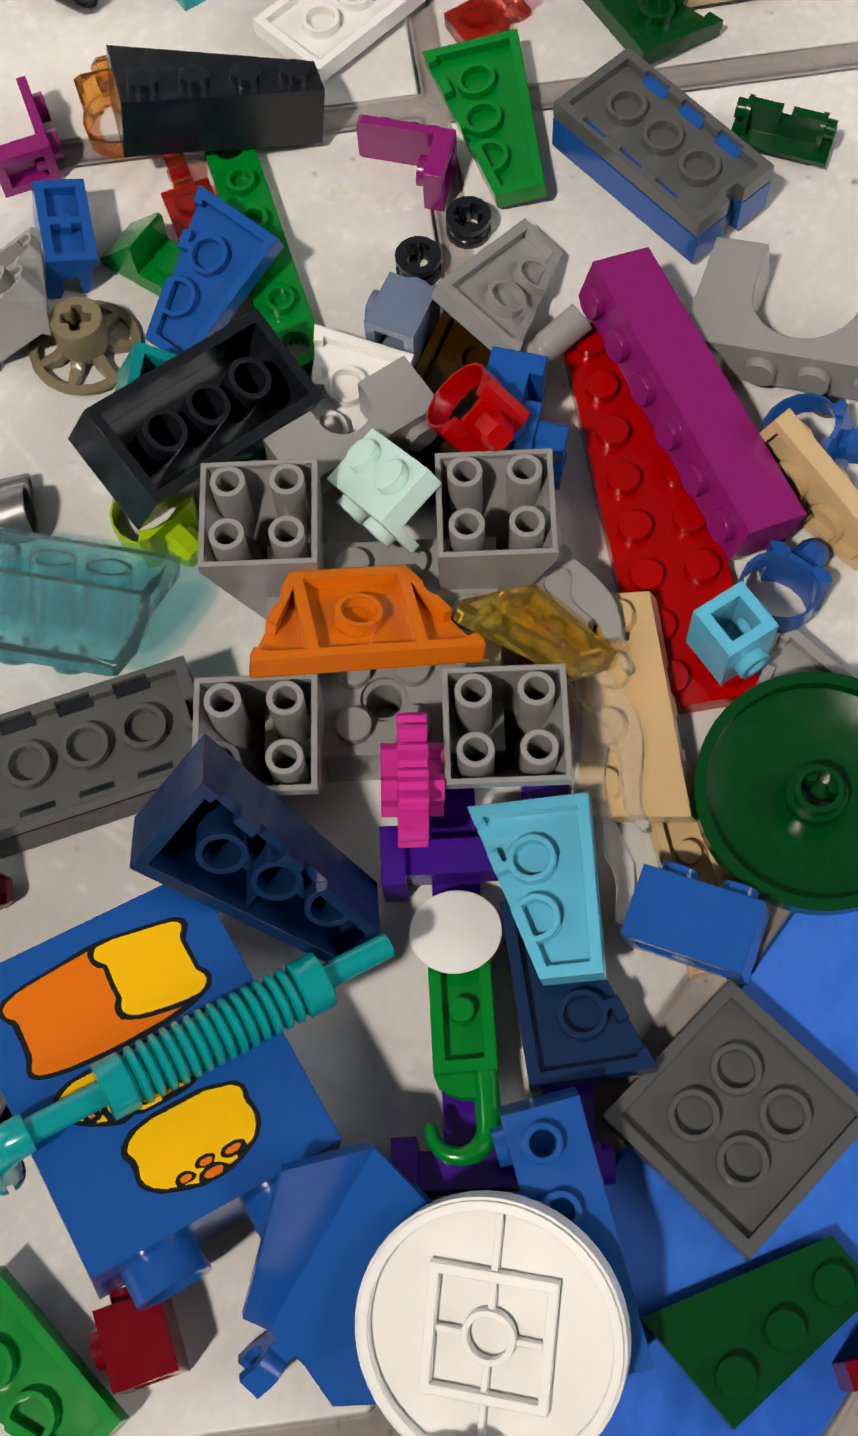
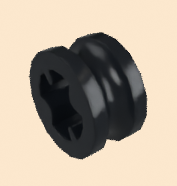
(472, 234)
(419, 248)

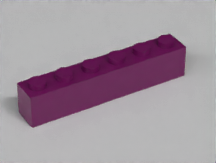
(689, 404)

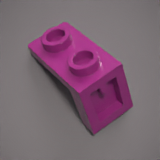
(416, 144)
(32, 156)

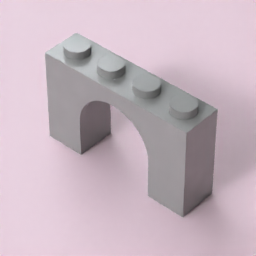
(751, 351)

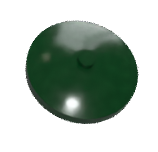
(783, 792)

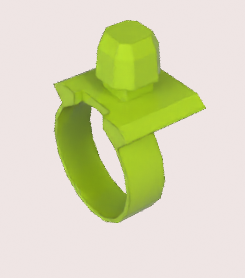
(174, 536)

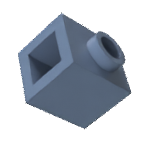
(402, 314)

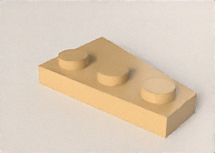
(818, 484)

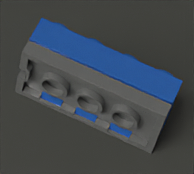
(660, 154)

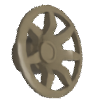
(83, 339)

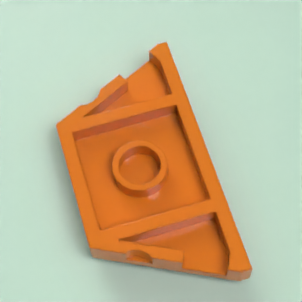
(359, 623)

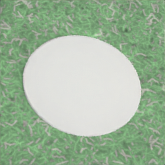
(455, 932)

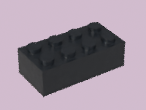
(191, 411)

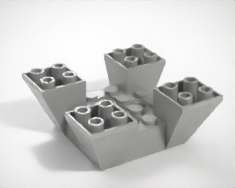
(321, 728)

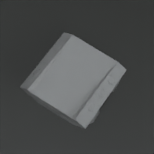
(22, 293)

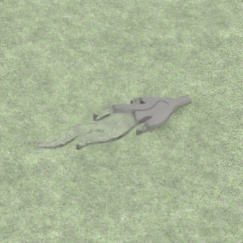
(602, 719)

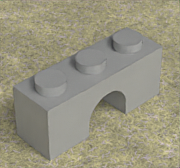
(391, 401)

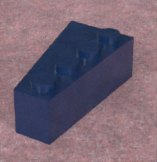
(252, 857)

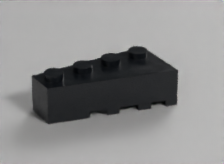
(211, 101)

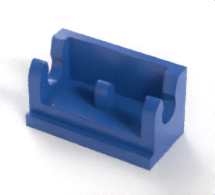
(65, 233)

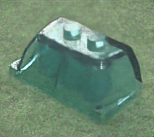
(77, 601)

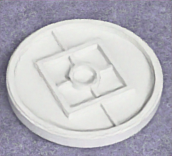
(492, 1322)

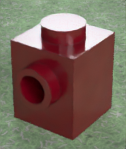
(136, 1344)

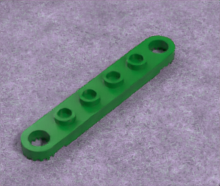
(279, 290)

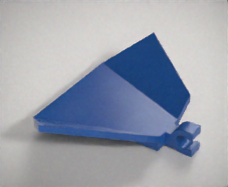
(310, 1264)

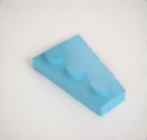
(550, 880)

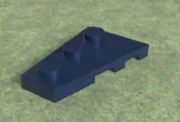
(570, 1029)

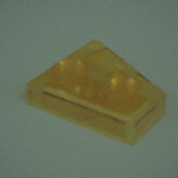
(537, 629)

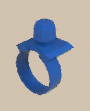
(842, 442)
(798, 570)

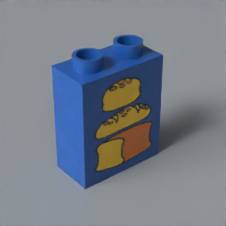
(191, 1161)

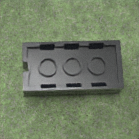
(91, 754)

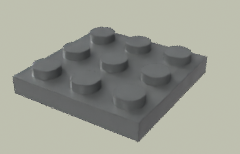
(737, 1119)

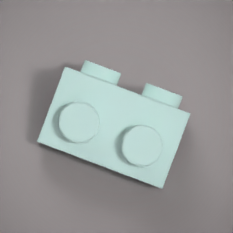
(382, 488)

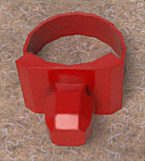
(488, 423)

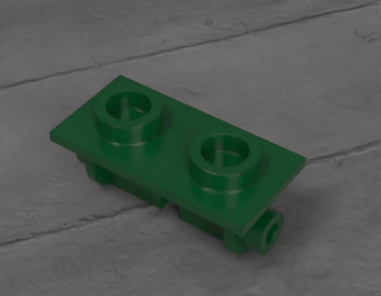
(798, 137)

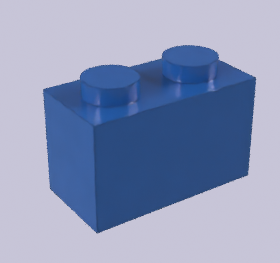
(696, 921)

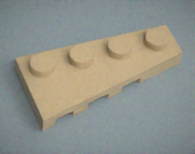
(665, 770)

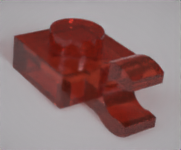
(484, 18)
(179, 200)

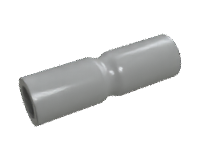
(559, 334)

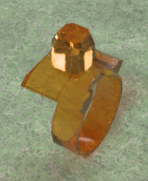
(94, 97)

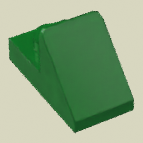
(143, 253)

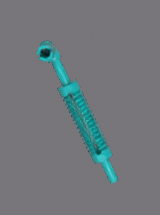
(190, 1048)

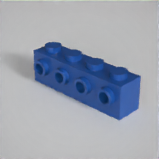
(558, 1166)

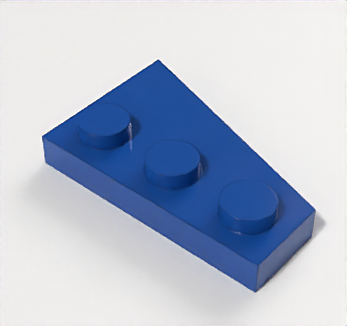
(214, 273)

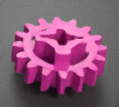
(412, 779)

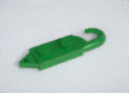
(465, 1056)

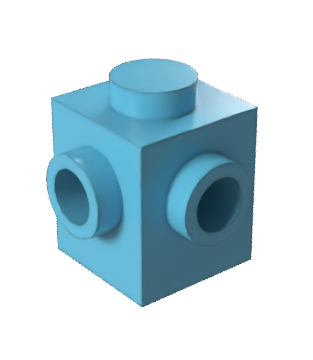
(732, 634)

